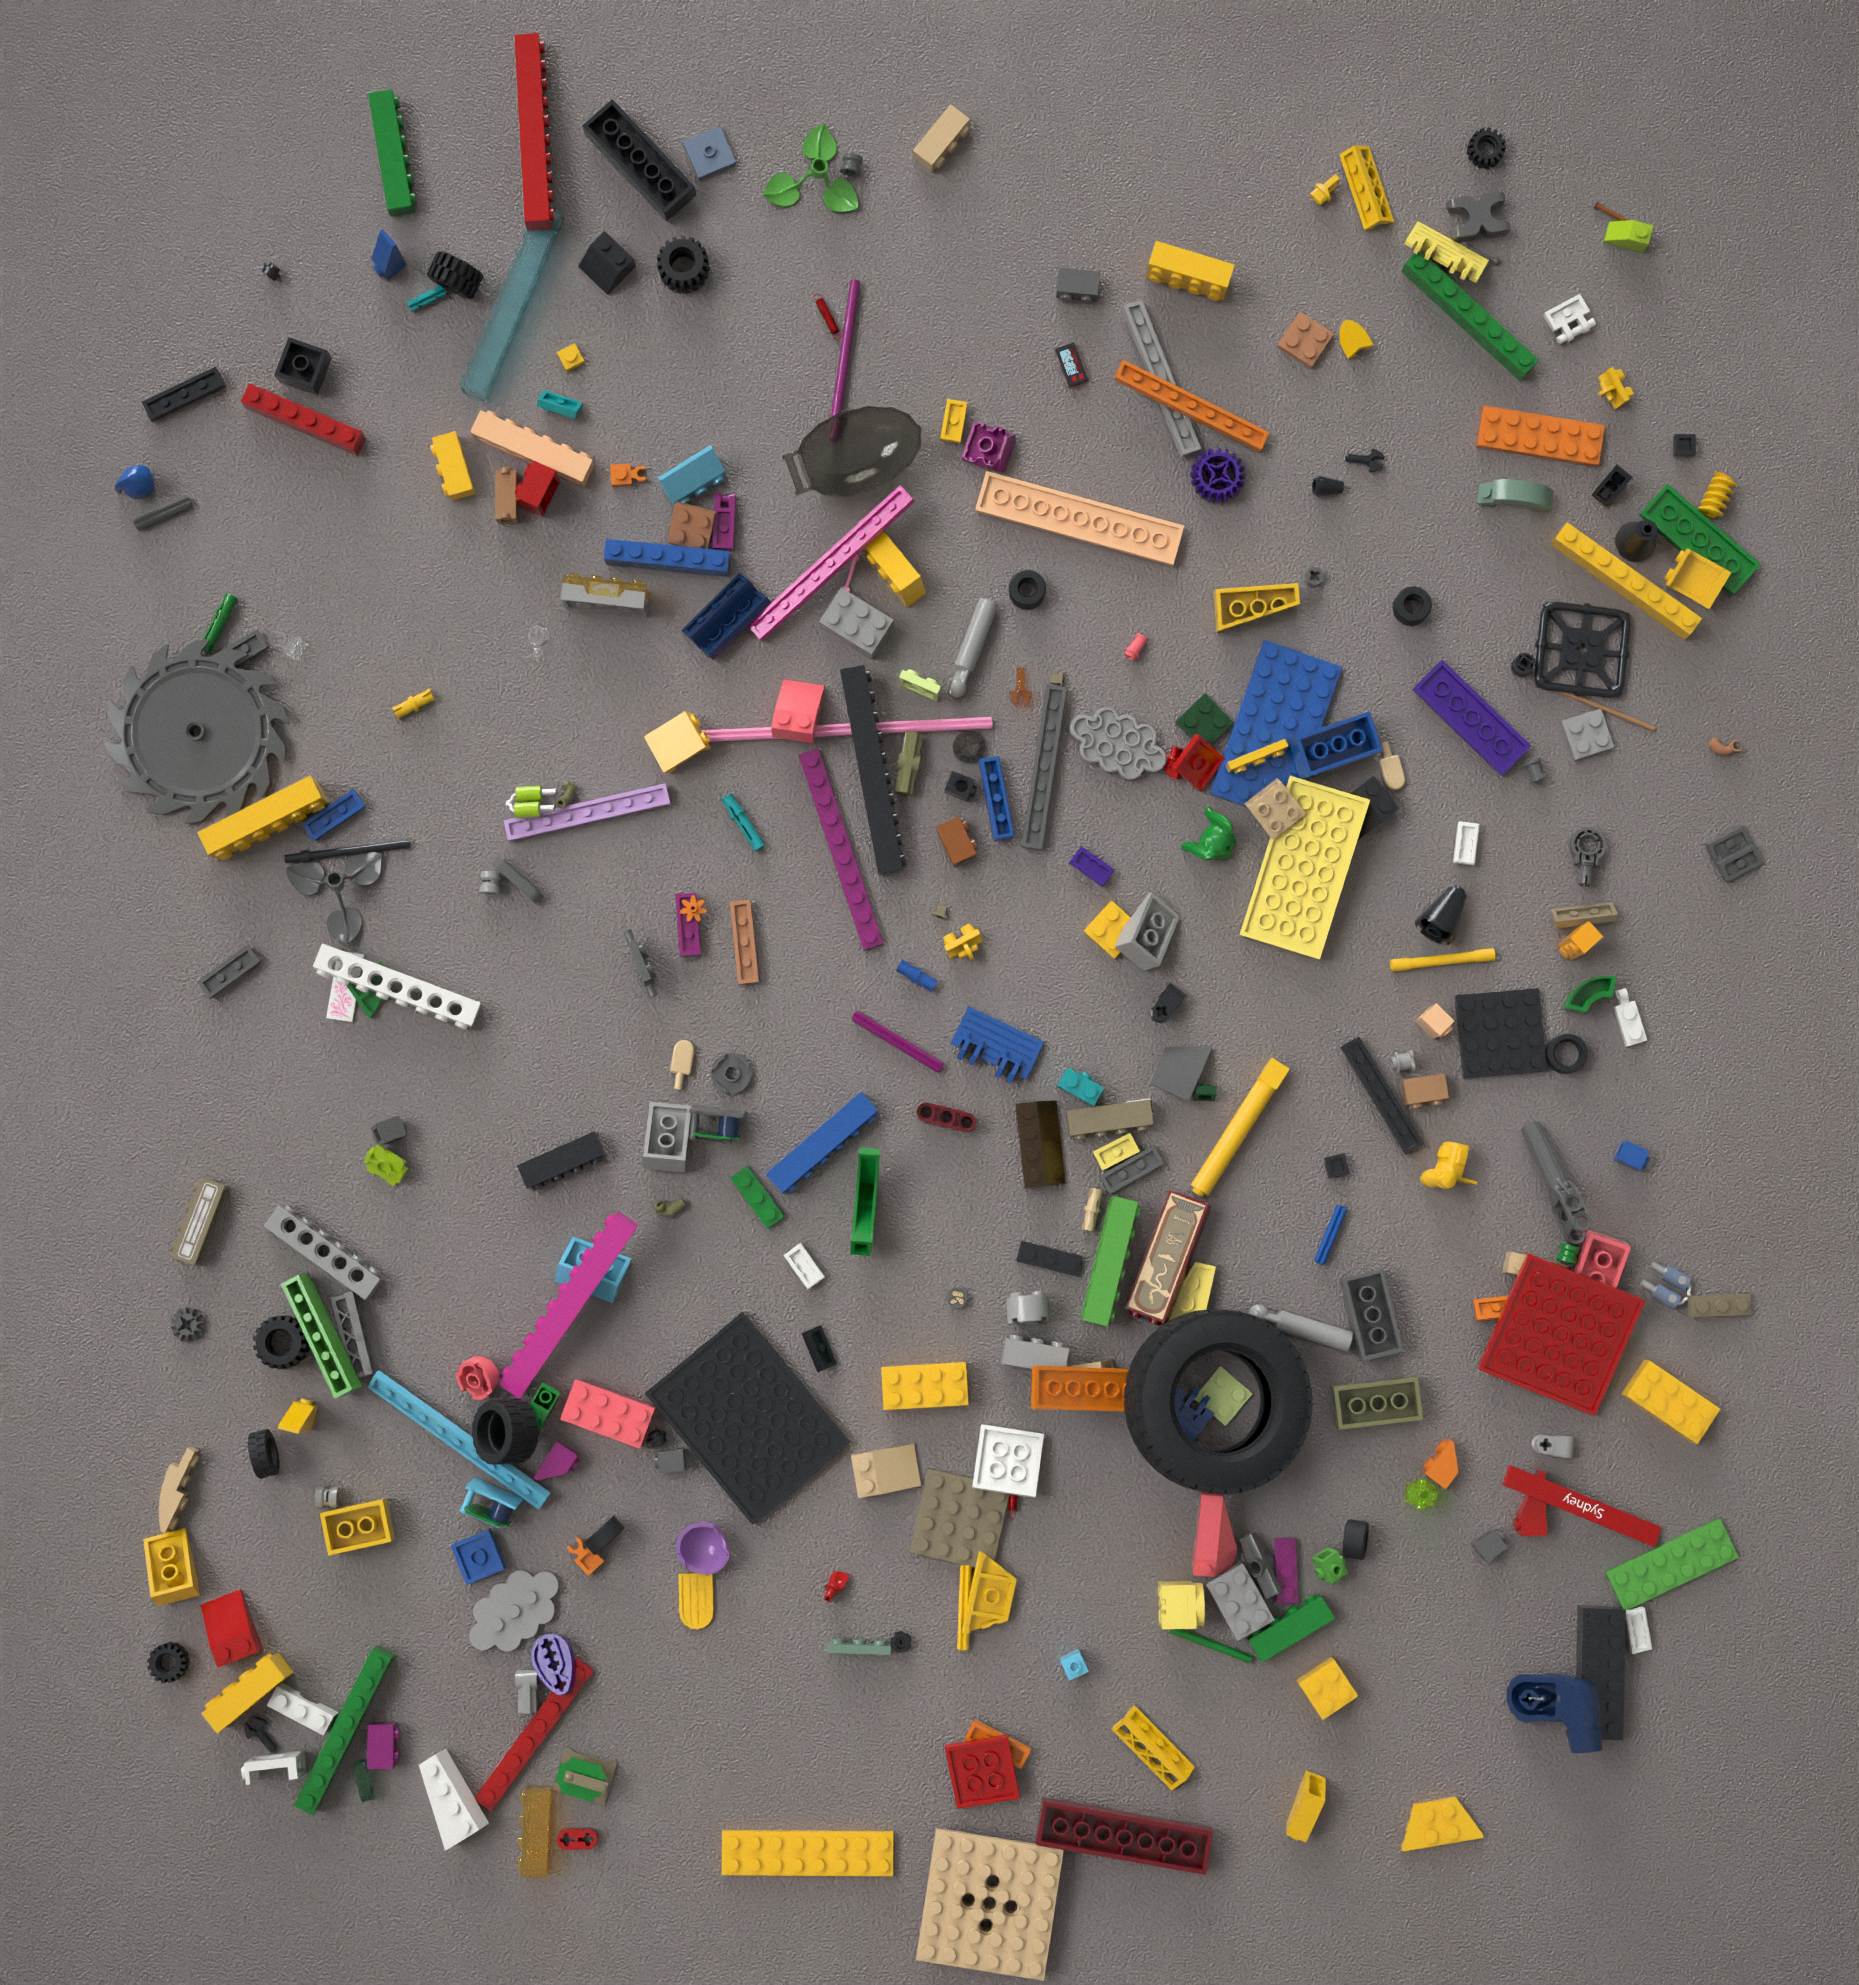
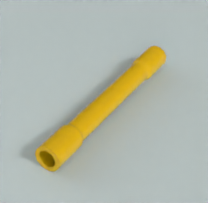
(1475, 956)

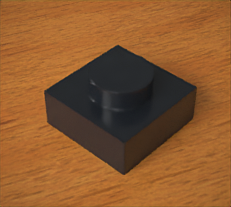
(1684, 445)
(1336, 1165)

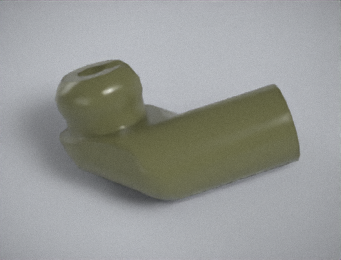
(565, 799)
(667, 1209)

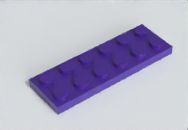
(1471, 717)

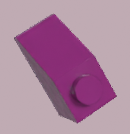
(558, 1462)

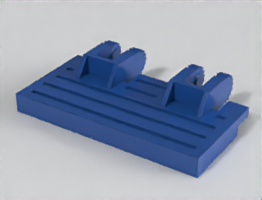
(998, 1042)
(1190, 1419)

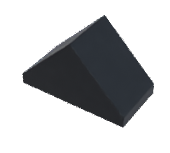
(1611, 485)

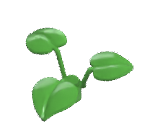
(821, 147)

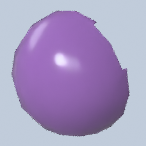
(703, 1548)

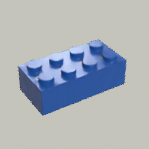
(1334, 745)

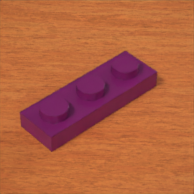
(687, 931)
(1286, 1569)

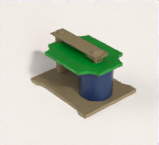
(584, 1776)

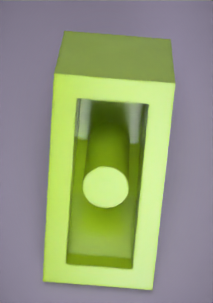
(1629, 234)

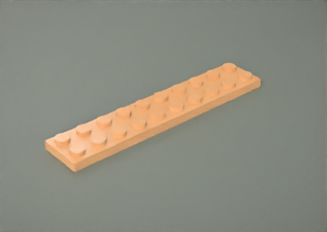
(1079, 518)

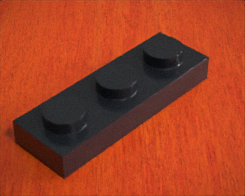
(1049, 1258)

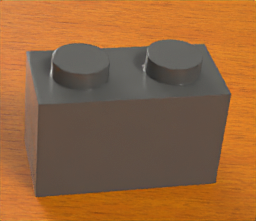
(1077, 285)

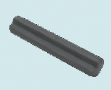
(162, 513)

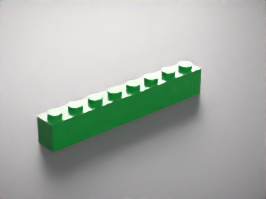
(1469, 315)
(344, 1730)

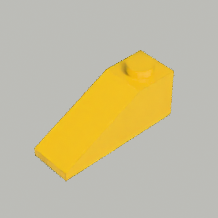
(299, 1417)

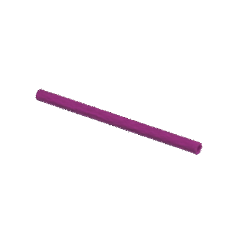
(845, 347)

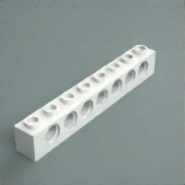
(328, 955)

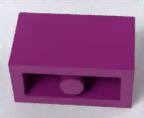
(382, 1745)

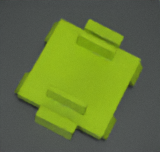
(385, 1165)

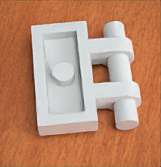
(1566, 313)

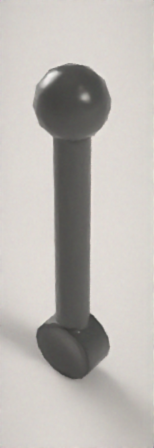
(1495, 260)

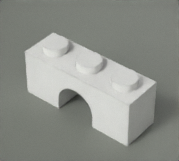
(312, 1715)

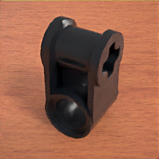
(1168, 1001)

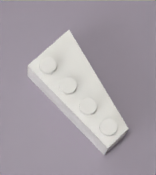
(451, 1800)

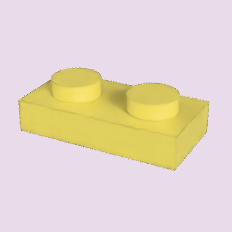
(1116, 1151)

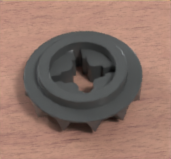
(197, 1325)

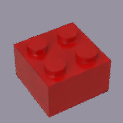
(537, 488)

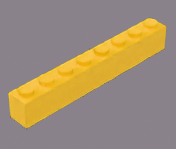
(1626, 581)

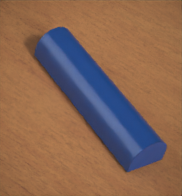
(996, 798)

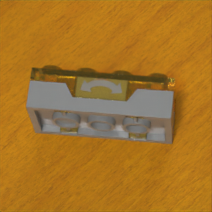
(605, 595)

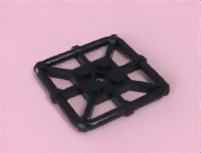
(1592, 641)

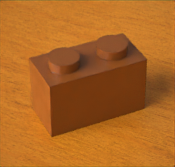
(956, 841)

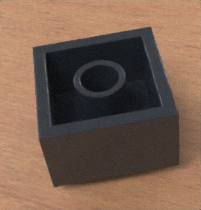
(303, 366)

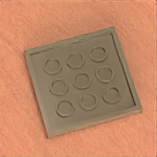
(957, 1520)

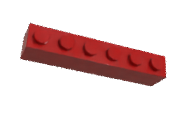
(303, 419)

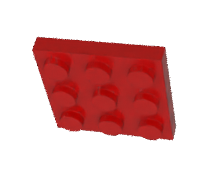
(982, 1771)

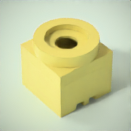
(1181, 1604)

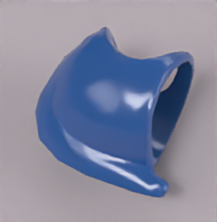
(136, 482)

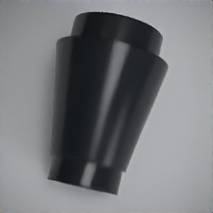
(1326, 486)

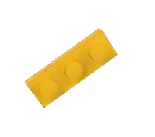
(1257, 757)

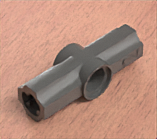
(1260, 1565)

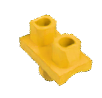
(1613, 388)
(964, 945)

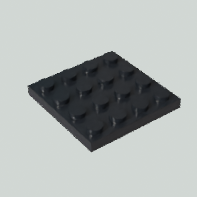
(1500, 1033)

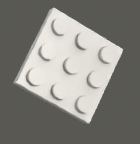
(1008, 1461)

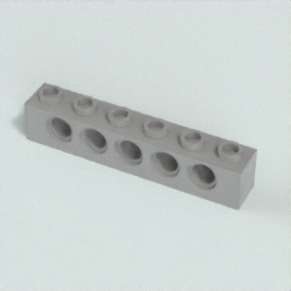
(278, 1225)

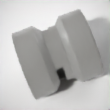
(490, 882)
(327, 1497)

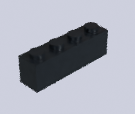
(562, 1160)

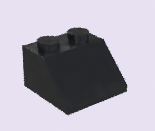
(606, 263)

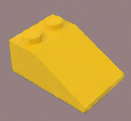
(170, 1567)

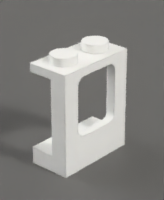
(293, 1760)

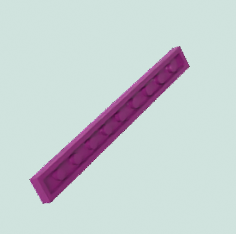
(840, 849)

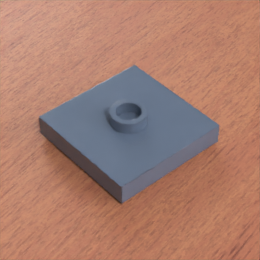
(709, 153)

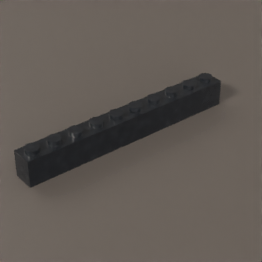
(871, 769)

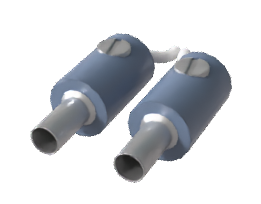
(1673, 1277)

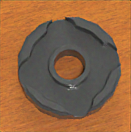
(738, 1084)

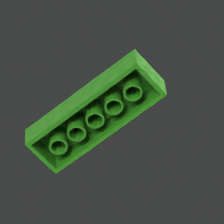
(1109, 1260)

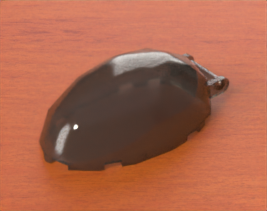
(855, 451)

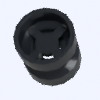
(1521, 668)

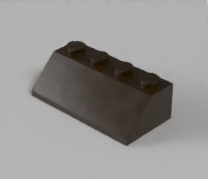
(1040, 1143)

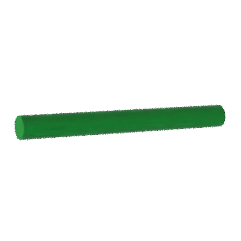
(1211, 1644)

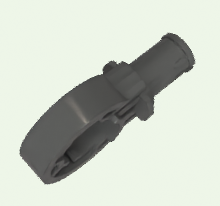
(1586, 866)

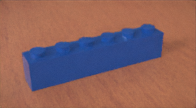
(667, 557)
(822, 1142)

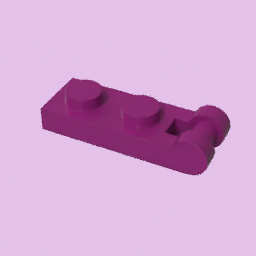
(724, 522)

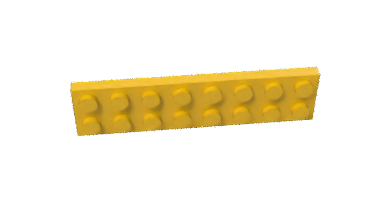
(807, 1853)

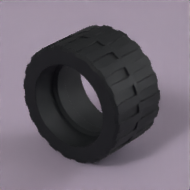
(505, 1431)

